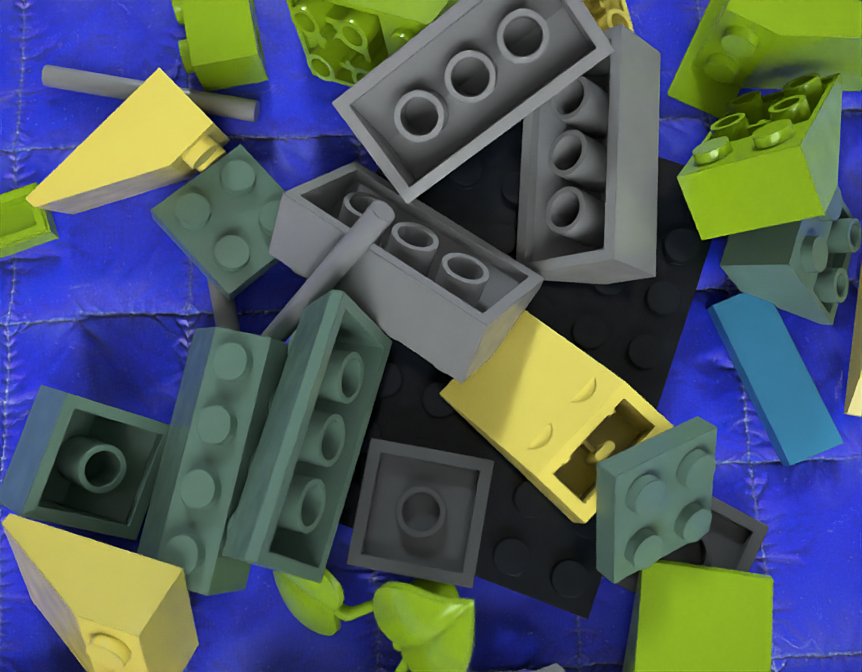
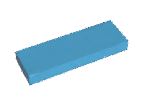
(775, 378)

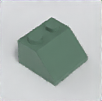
(84, 465)

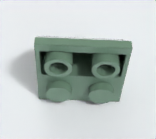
(797, 262)

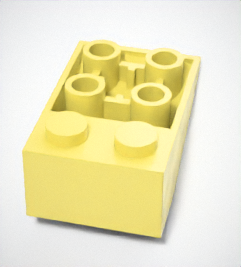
(553, 413)

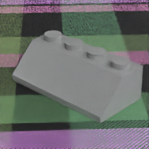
(467, 84)
(594, 171)
(419, 279)

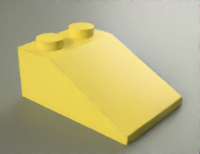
(140, 147)
(105, 601)

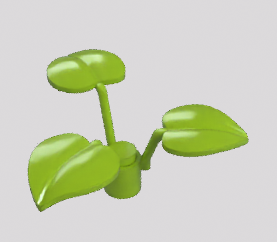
(419, 617)

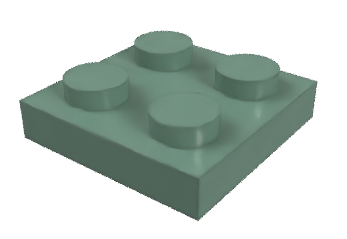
(225, 221)
(654, 498)

